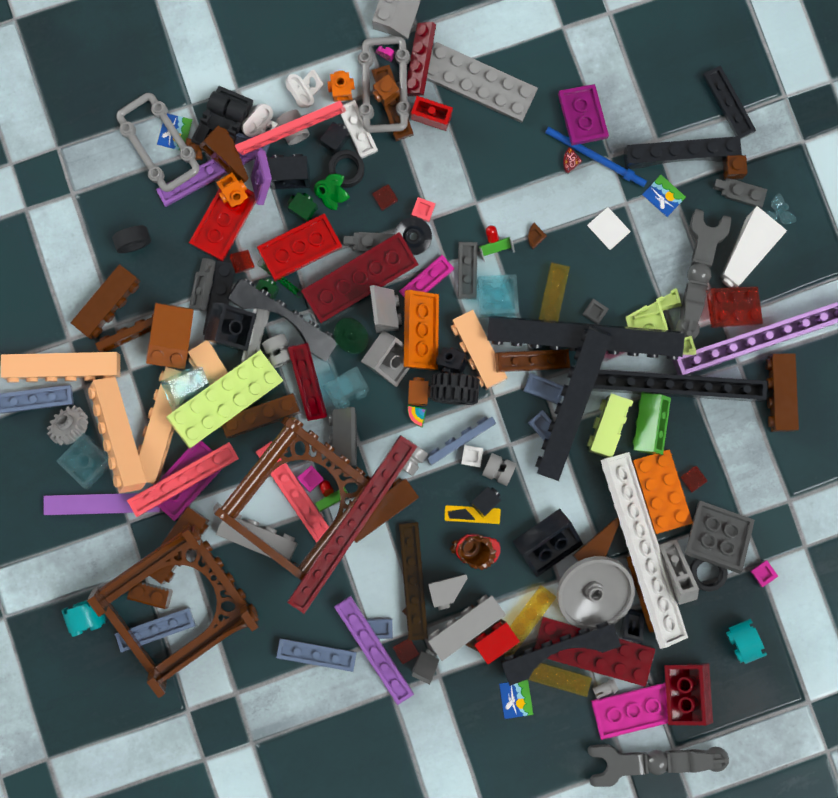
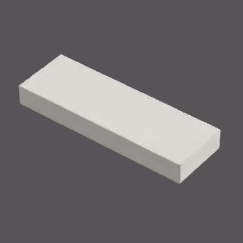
(362, 139)

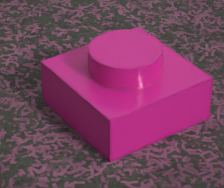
(310, 478)
(764, 573)

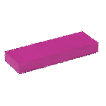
(430, 276)

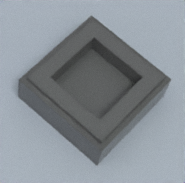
(595, 311)

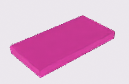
(631, 711)

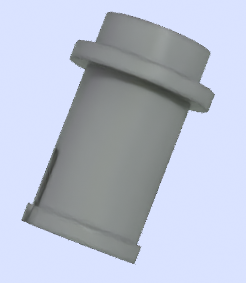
(605, 689)

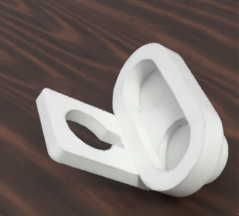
(301, 90)
(258, 121)

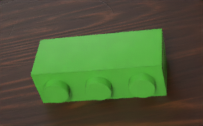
(652, 423)

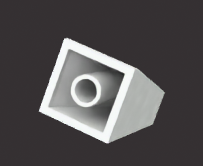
(752, 244)

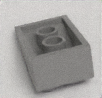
(384, 309)

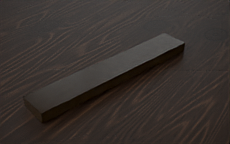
(413, 581)

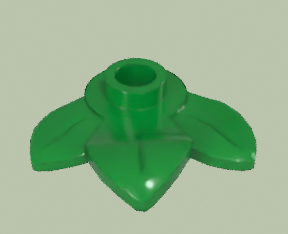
(333, 192)

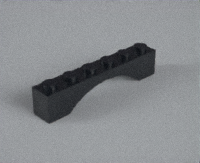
(688, 150)
(248, 297)
(522, 666)

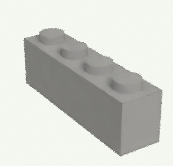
(284, 544)
(467, 627)

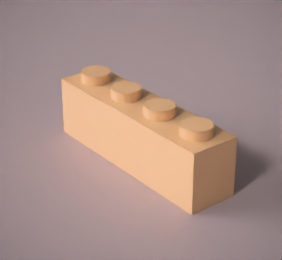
(478, 348)
(206, 357)

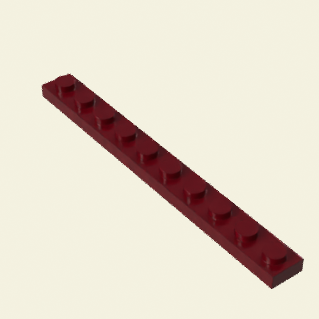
(352, 524)

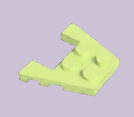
(653, 317)

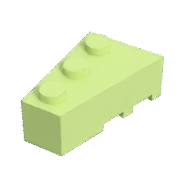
(609, 425)

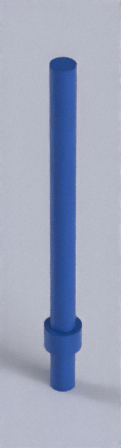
(628, 174)

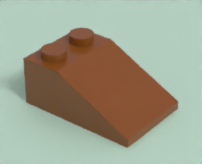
(169, 336)

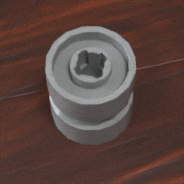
(296, 137)
(274, 345)
(417, 457)
(493, 465)

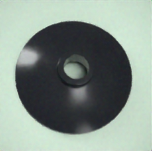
(419, 227)

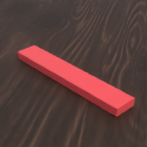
(290, 128)
(182, 479)
(298, 498)

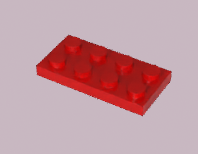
(221, 225)
(299, 247)

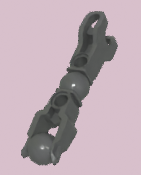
(699, 272)
(655, 762)

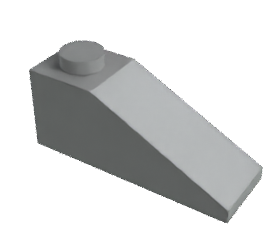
(679, 573)

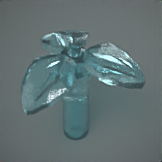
(781, 210)

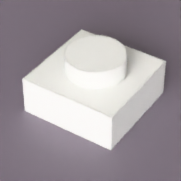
(472, 456)

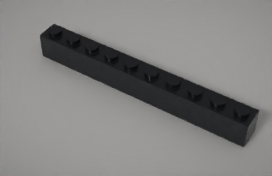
(568, 334)
(681, 385)

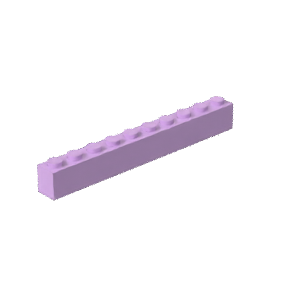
(757, 339)

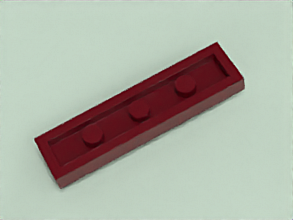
(420, 58)
(307, 381)

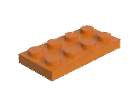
(421, 330)
(662, 492)

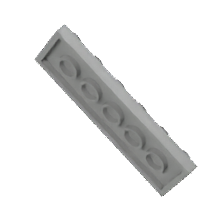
(480, 82)

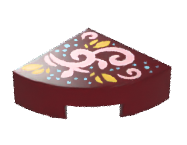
(570, 160)

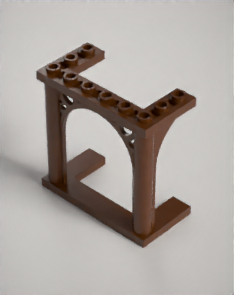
(267, 463)
(239, 618)

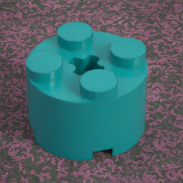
(81, 618)
(747, 642)

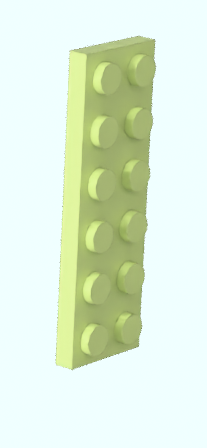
(224, 399)

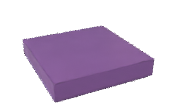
(260, 177)

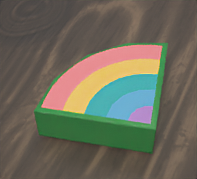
(417, 415)

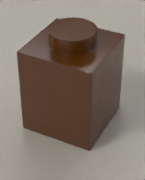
(735, 167)

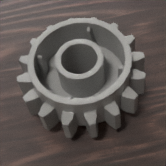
(68, 425)

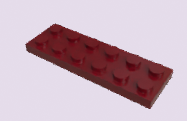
(353, 279)
(627, 663)

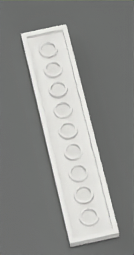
(644, 550)

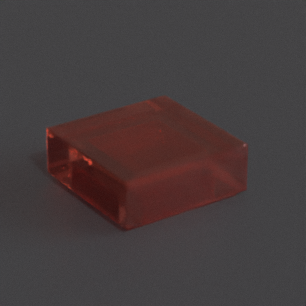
(385, 197)
(241, 261)
(693, 479)
(406, 651)

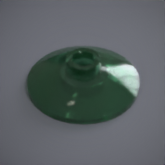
(356, 333)

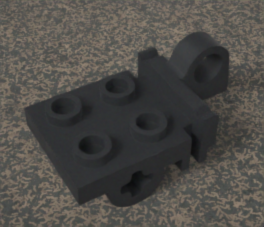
(223, 109)

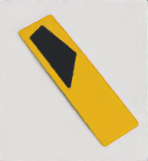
(469, 514)

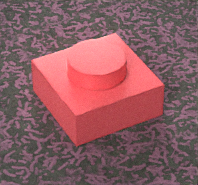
(423, 209)

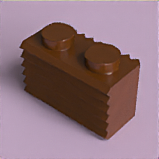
(150, 595)

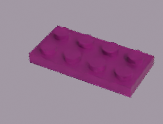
(177, 505)

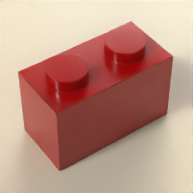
(431, 113)
(496, 642)

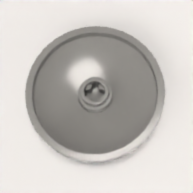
(595, 592)

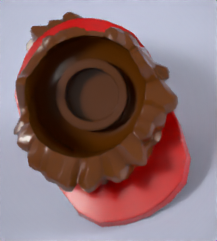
(476, 550)

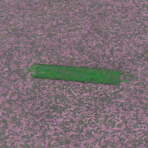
(283, 279)

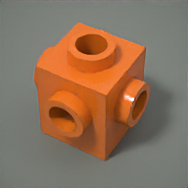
(341, 86)
(232, 190)

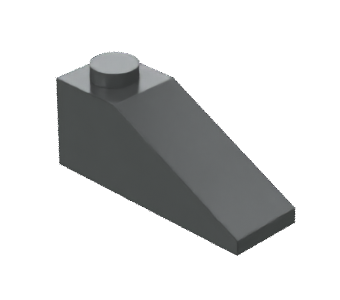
(425, 666)

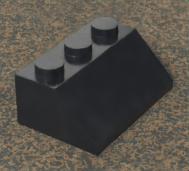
(548, 542)

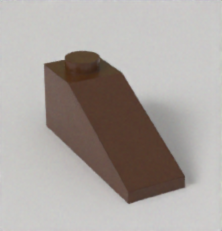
(223, 151)
(599, 543)

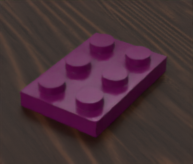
(583, 114)

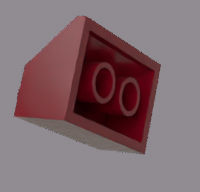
(688, 694)

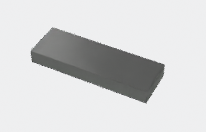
(467, 270)

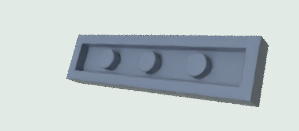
(36, 399)
(467, 435)
(159, 628)
(316, 655)

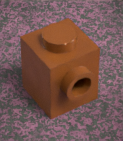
(385, 90)
(418, 392)

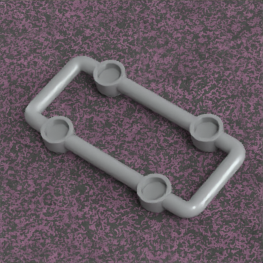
(403, 107)
(187, 153)

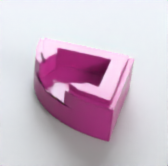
(386, 53)

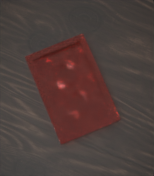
(734, 307)

